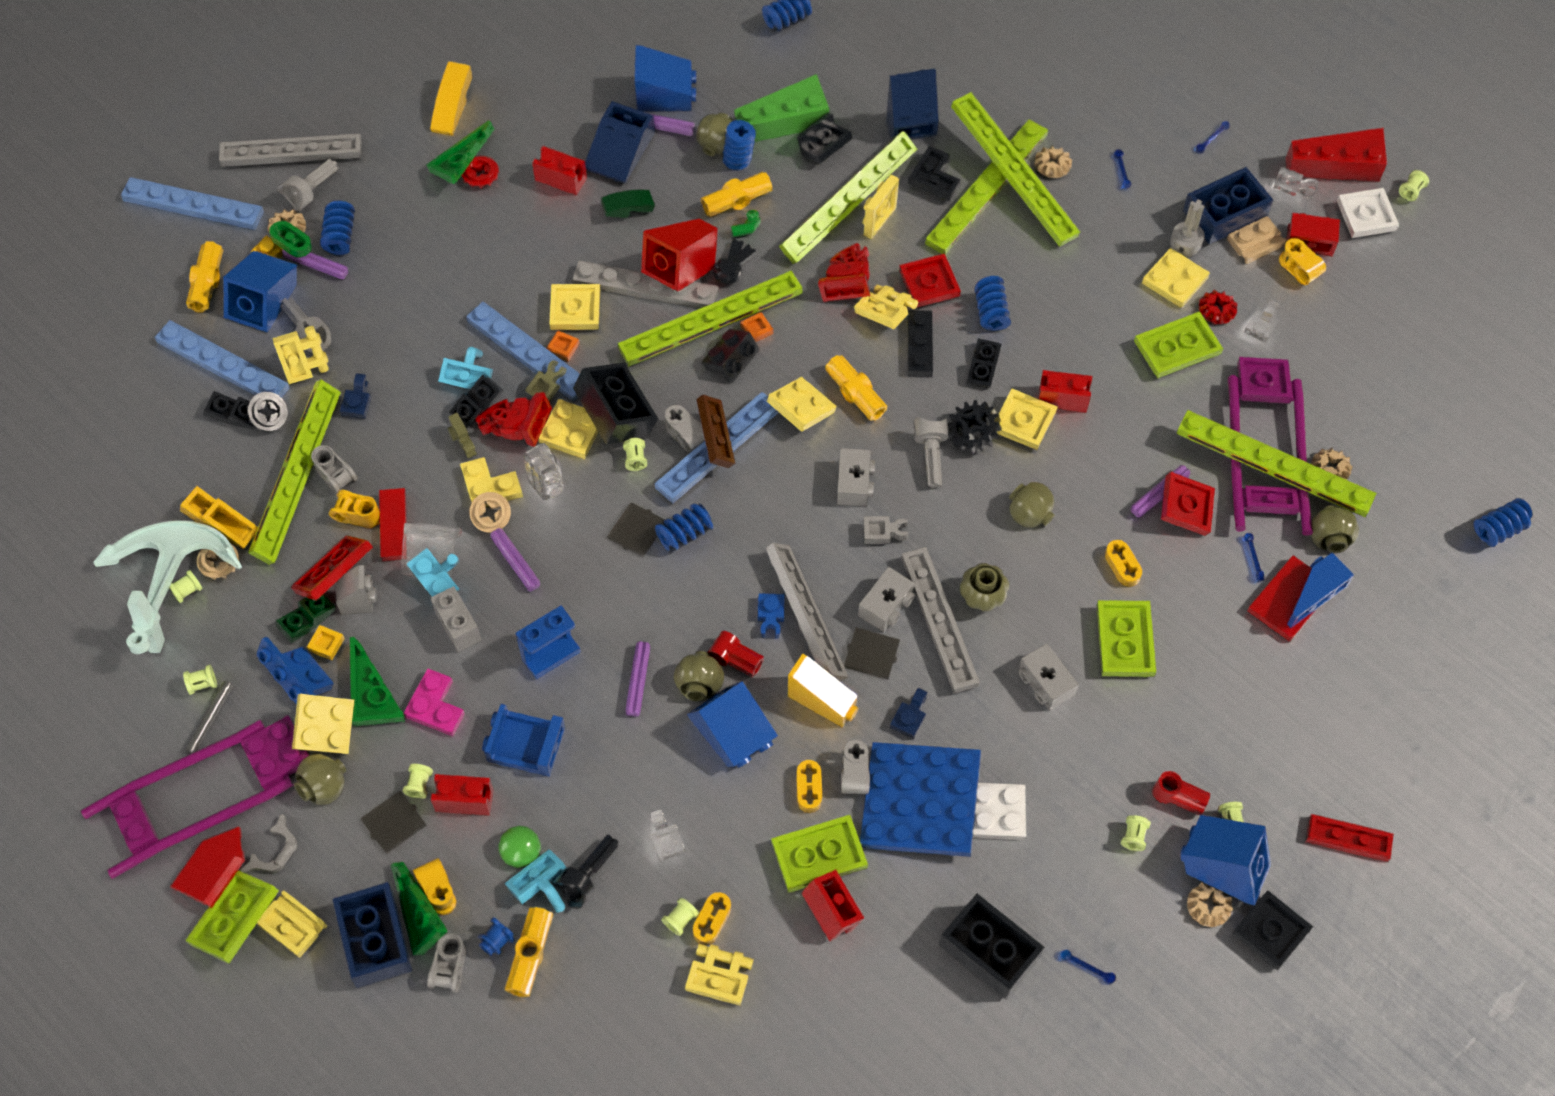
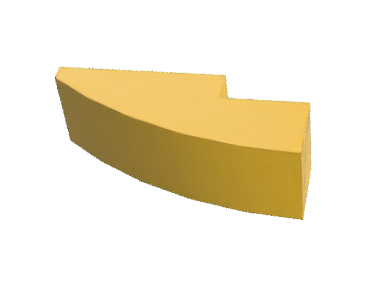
(451, 98)
(220, 516)

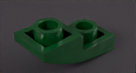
(621, 203)
(305, 618)

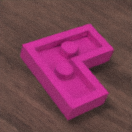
(428, 706)

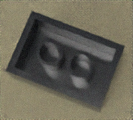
(615, 403)
(991, 946)

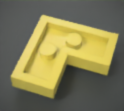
(479, 481)

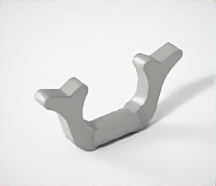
(277, 864)

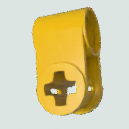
(1303, 263)
(352, 507)
(435, 884)

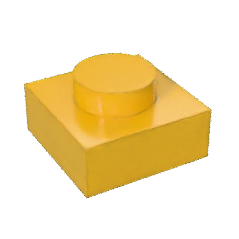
(269, 248)
(325, 642)

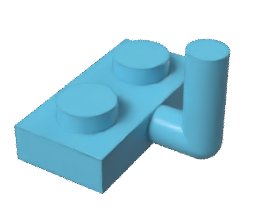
(464, 373)
(432, 573)
(538, 877)

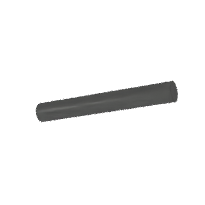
(209, 717)

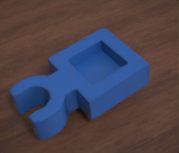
(771, 612)

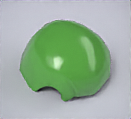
(519, 846)

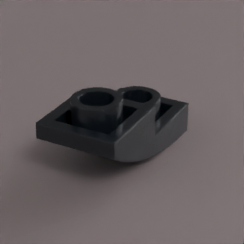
(984, 363)
(477, 400)
(228, 410)

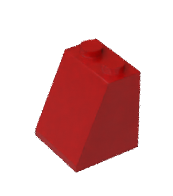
(679, 252)

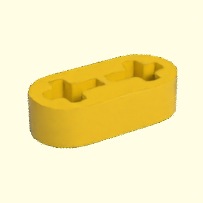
(1119, 564)
(803, 786)
(717, 921)

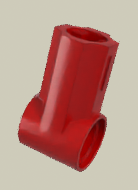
(729, 651)
(1182, 793)

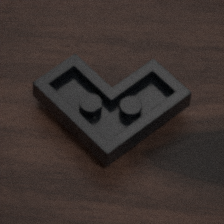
(929, 174)

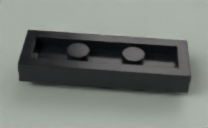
(920, 343)

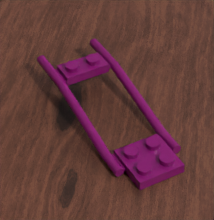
(1268, 382)
(269, 755)

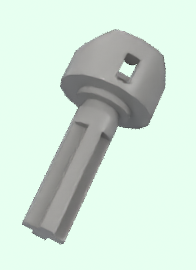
(299, 190)
(1189, 233)
(302, 321)
(931, 434)

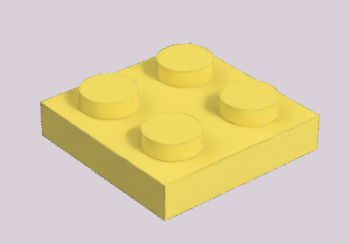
(880, 206)
(1175, 278)
(575, 307)
(801, 404)
(1025, 418)
(569, 429)
(323, 724)

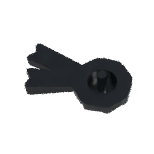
(730, 269)

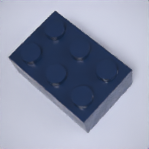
(1230, 204)
(372, 935)

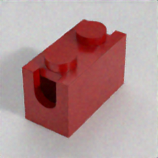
(560, 170)
(1317, 232)
(1065, 390)
(462, 794)
(832, 905)

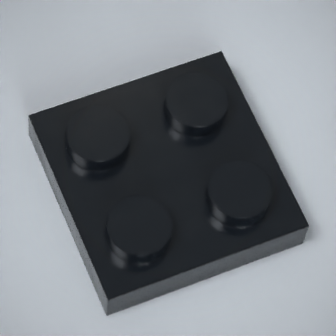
(1272, 930)

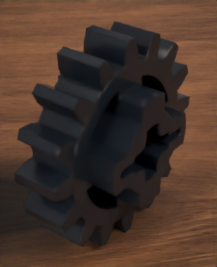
(974, 427)

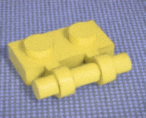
(883, 310)
(293, 358)
(719, 982)

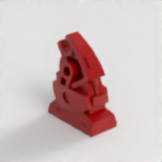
(846, 275)
(516, 419)

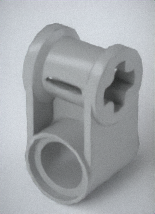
(683, 428)
(335, 471)
(855, 772)
(447, 969)

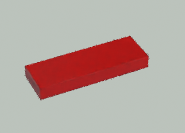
(392, 520)
(1349, 837)

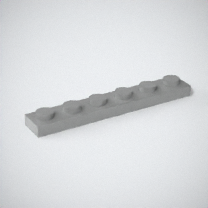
(290, 150)
(642, 286)
(806, 610)
(940, 620)

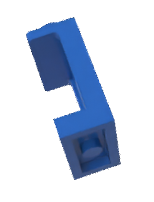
(547, 642)
(523, 741)

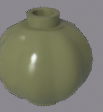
(712, 133)
(1032, 505)
(1337, 527)
(984, 587)
(698, 676)
(320, 779)

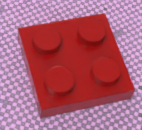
(930, 280)
(1188, 503)

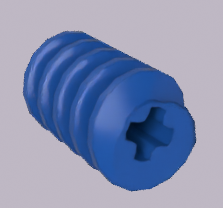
(783, 10)
(738, 145)
(337, 227)
(992, 303)
(1504, 522)
(684, 526)

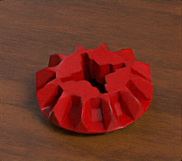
(477, 165)
(1212, 313)

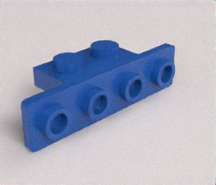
(294, 670)

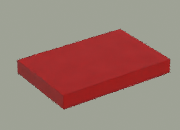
(331, 567)
(1280, 597)

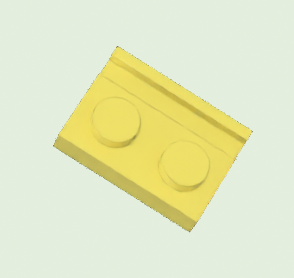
(291, 924)

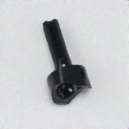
(577, 883)

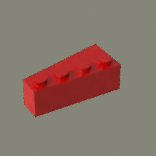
(1340, 156)

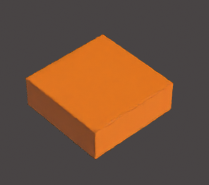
(757, 326)
(563, 345)

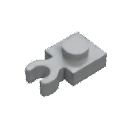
(879, 529)

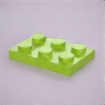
(1178, 344)
(1126, 638)
(817, 851)
(232, 917)

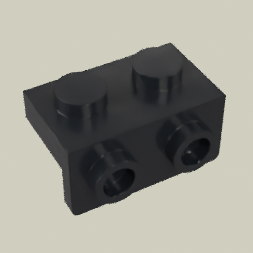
(823, 139)
(731, 354)

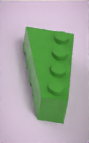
(785, 110)

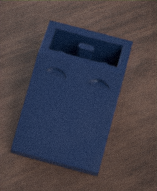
(913, 104)
(620, 142)

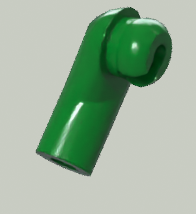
(749, 226)

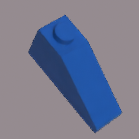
(1324, 582)

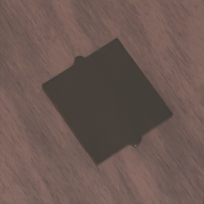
(636, 529)
(872, 653)
(393, 822)

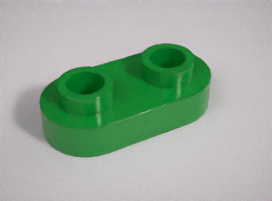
(293, 240)

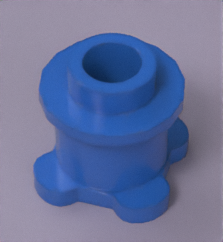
(495, 938)

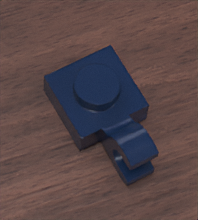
(356, 402)
(909, 717)

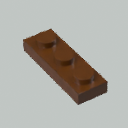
(715, 431)

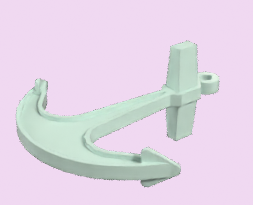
(173, 542)

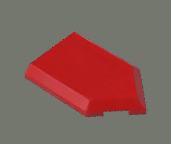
(211, 867)

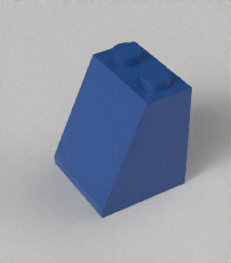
(663, 81)
(256, 290)
(733, 725)
(1228, 856)

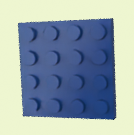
(921, 799)

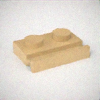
(1256, 240)

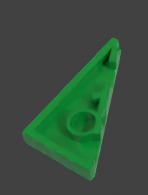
(456, 159)
(371, 697)
(420, 918)

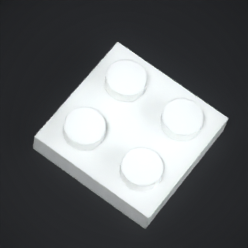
(1367, 212)
(1000, 812)

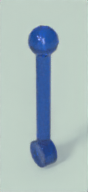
(1201, 147)
(1118, 154)
(1249, 537)
(1109, 977)

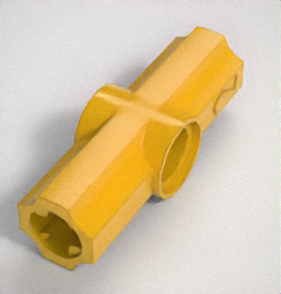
(736, 194)
(204, 277)
(856, 387)
(525, 968)

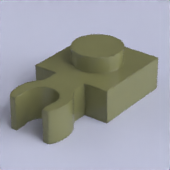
(546, 381)
(458, 432)

